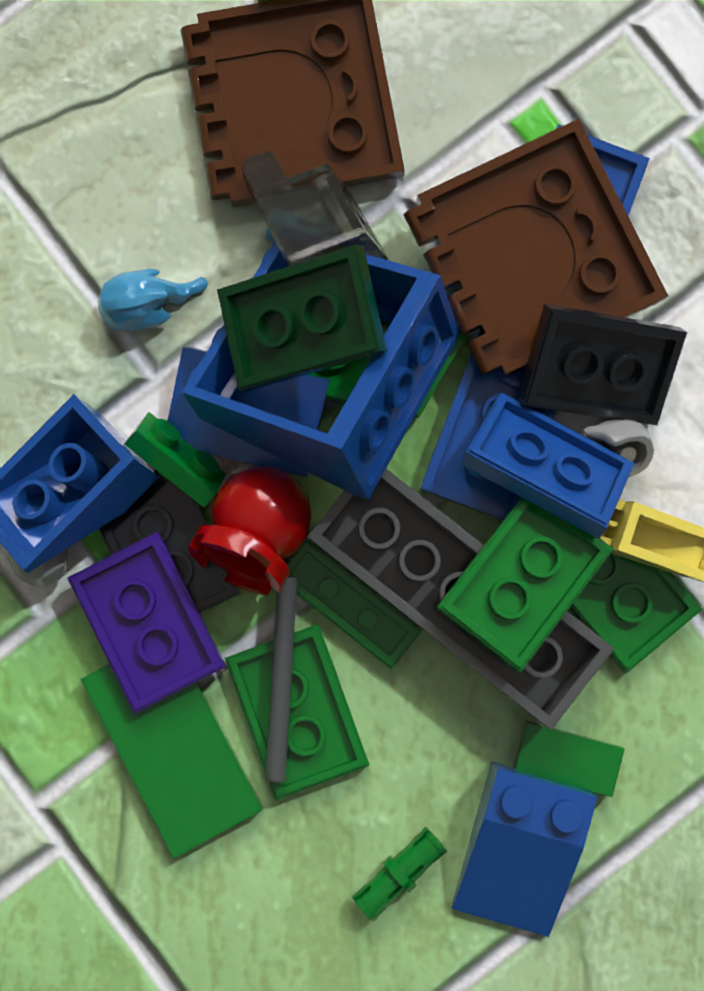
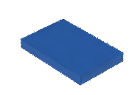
(293, 399)
(549, 465)

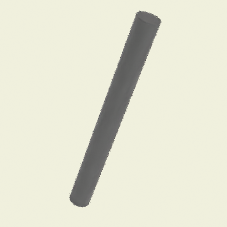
(281, 682)

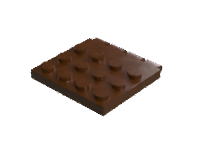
(292, 83)
(532, 234)

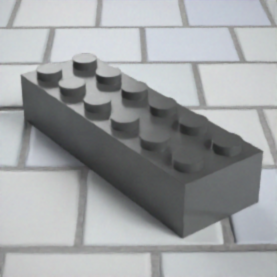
(413, 559)

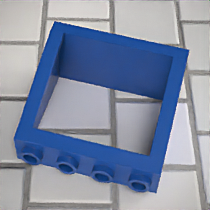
(379, 405)

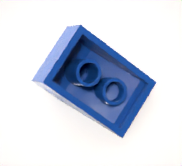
(67, 484)
(523, 849)

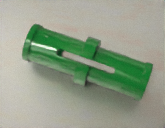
(399, 874)

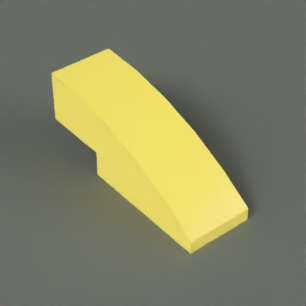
(656, 539)

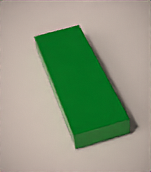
(351, 605)

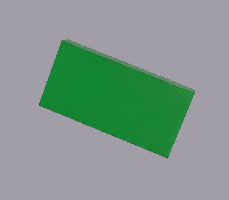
(569, 758)

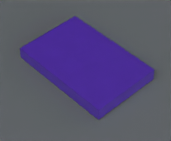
(146, 622)

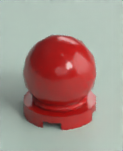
(256, 525)

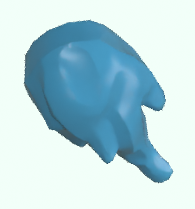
(136, 299)

